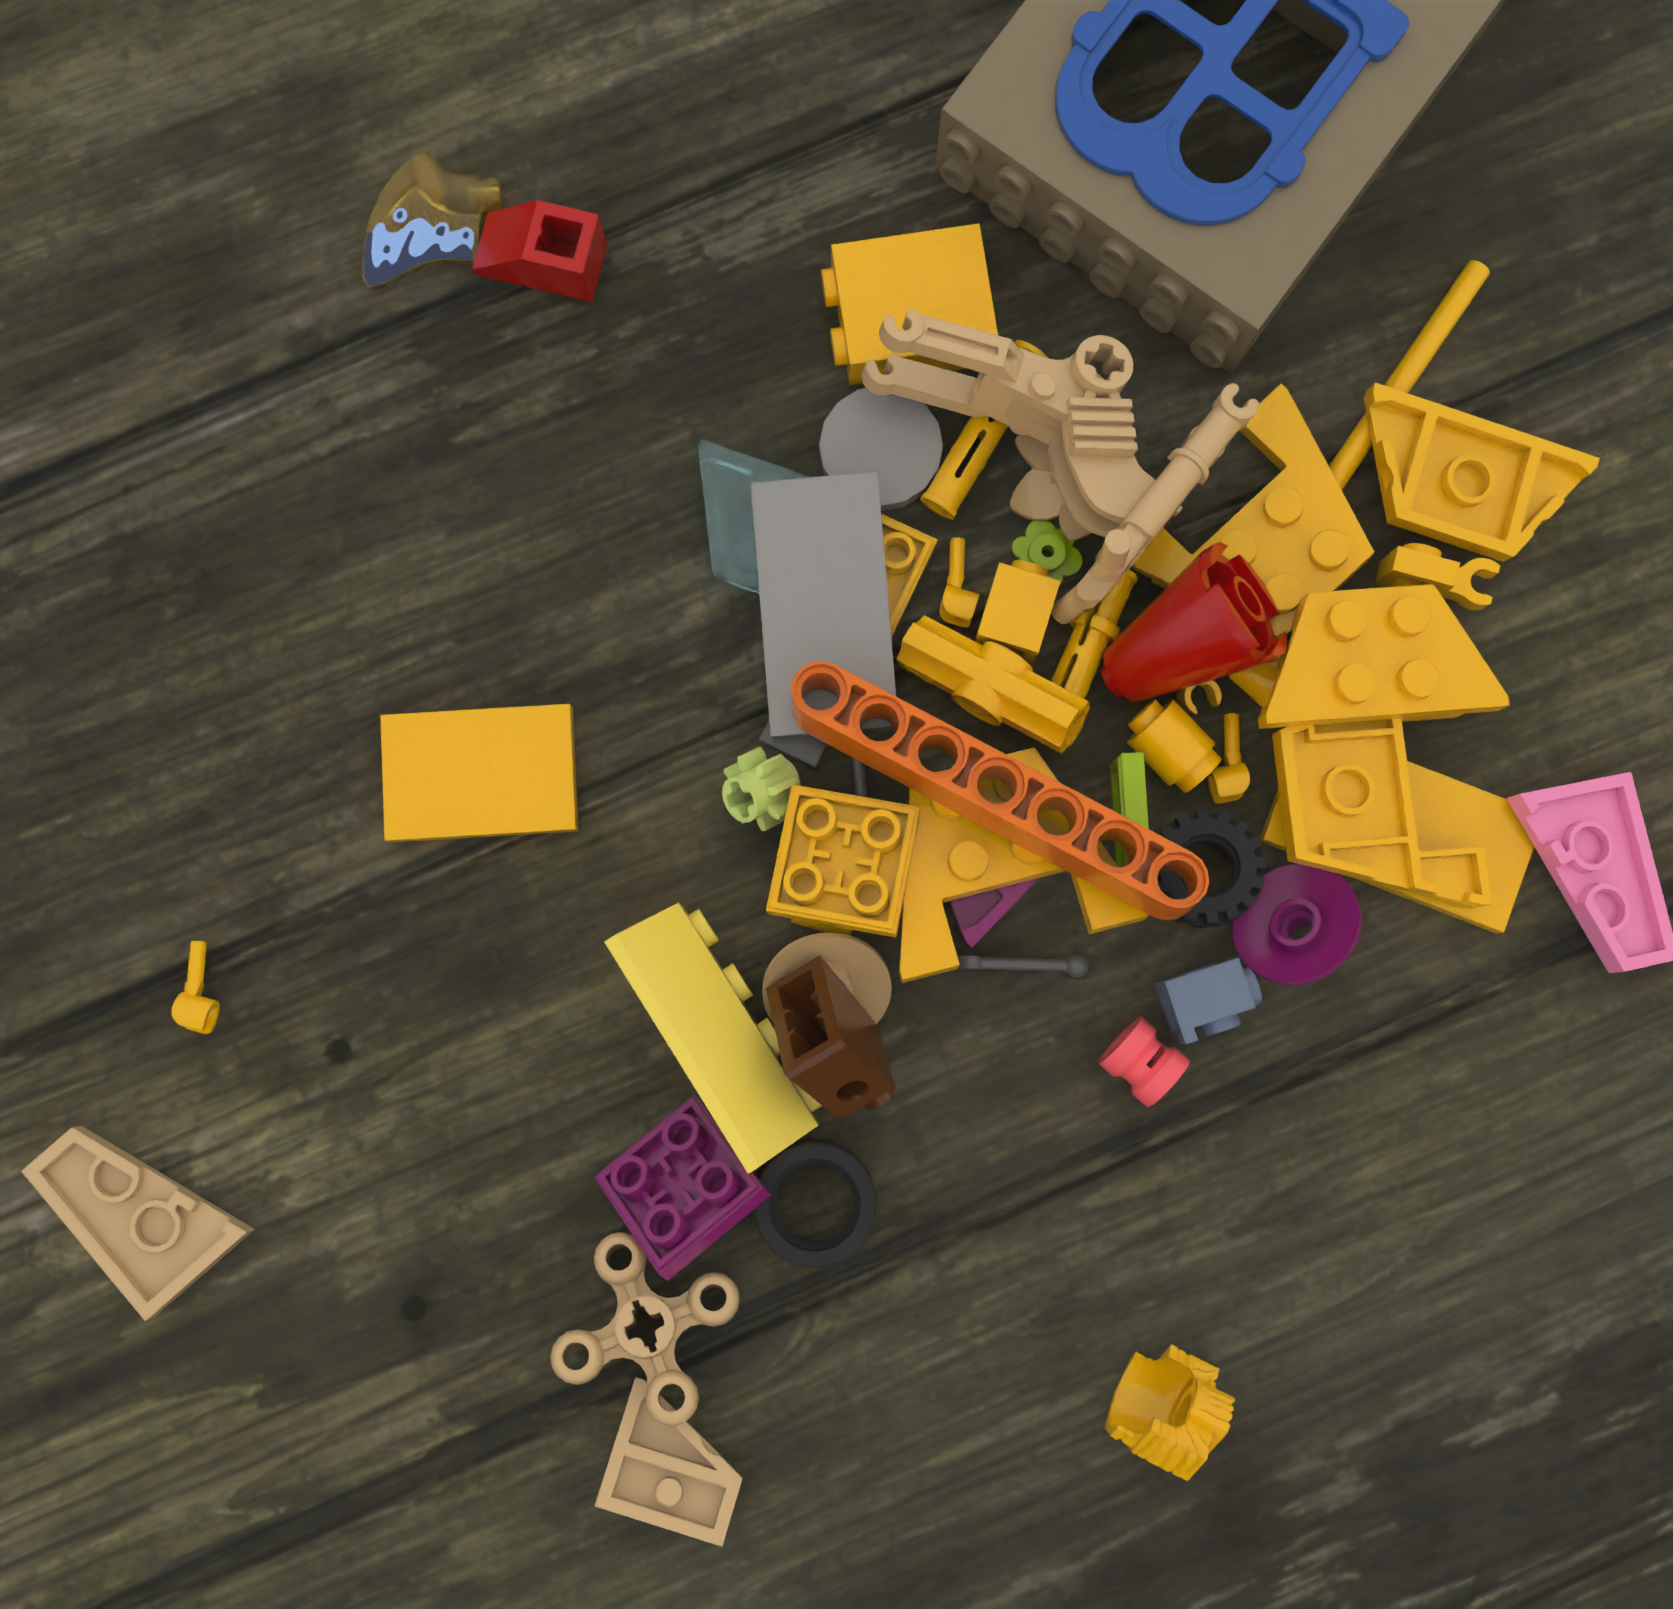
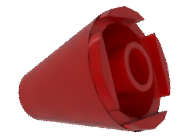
(1196, 630)

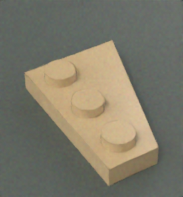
(132, 1218)

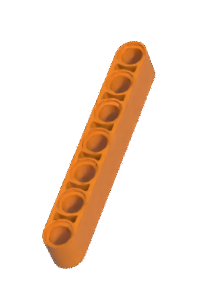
(1029, 790)

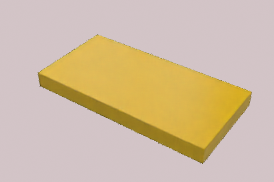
(1452, 817)

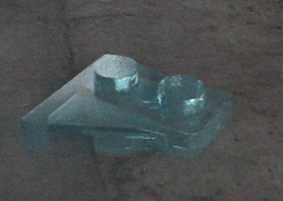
(730, 511)

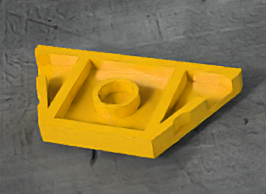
(1466, 475)
(1378, 660)

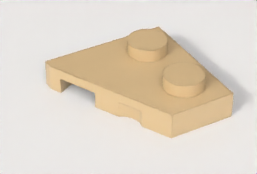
(668, 1475)

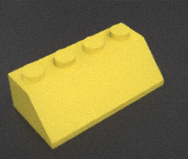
(713, 1033)

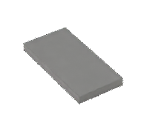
(821, 587)

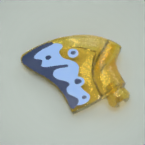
(425, 221)

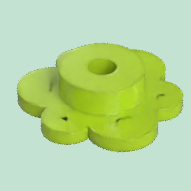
(1043, 536)

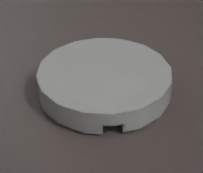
(883, 436)

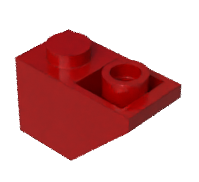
(543, 248)

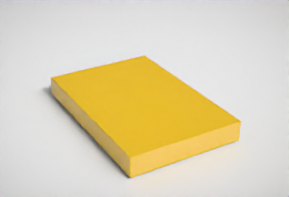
(479, 773)

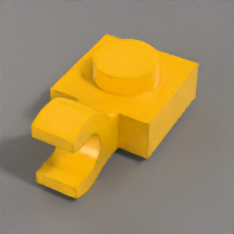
(1424, 565)

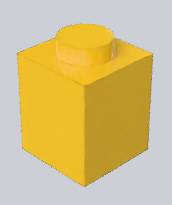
(1018, 608)

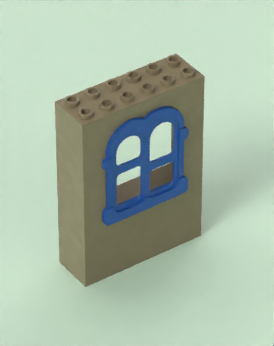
(1118, 194)

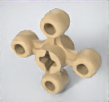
(614, 1342)

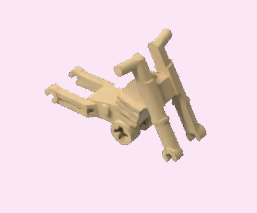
(1078, 419)

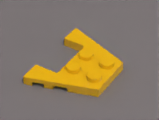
(1293, 531)
(1354, 812)
(964, 859)

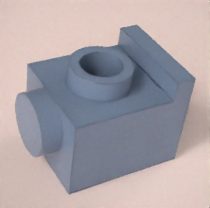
(1207, 999)

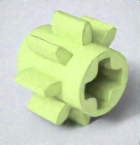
(759, 788)

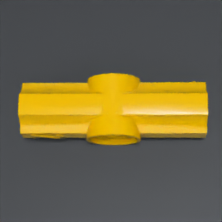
(993, 683)

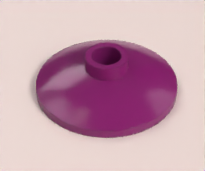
(1294, 898)

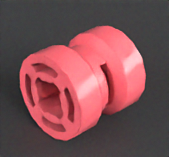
(1144, 1062)

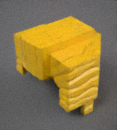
(1170, 1411)

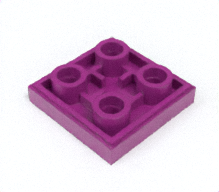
(680, 1187)

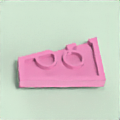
(1603, 866)

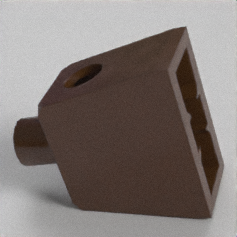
(836, 1067)

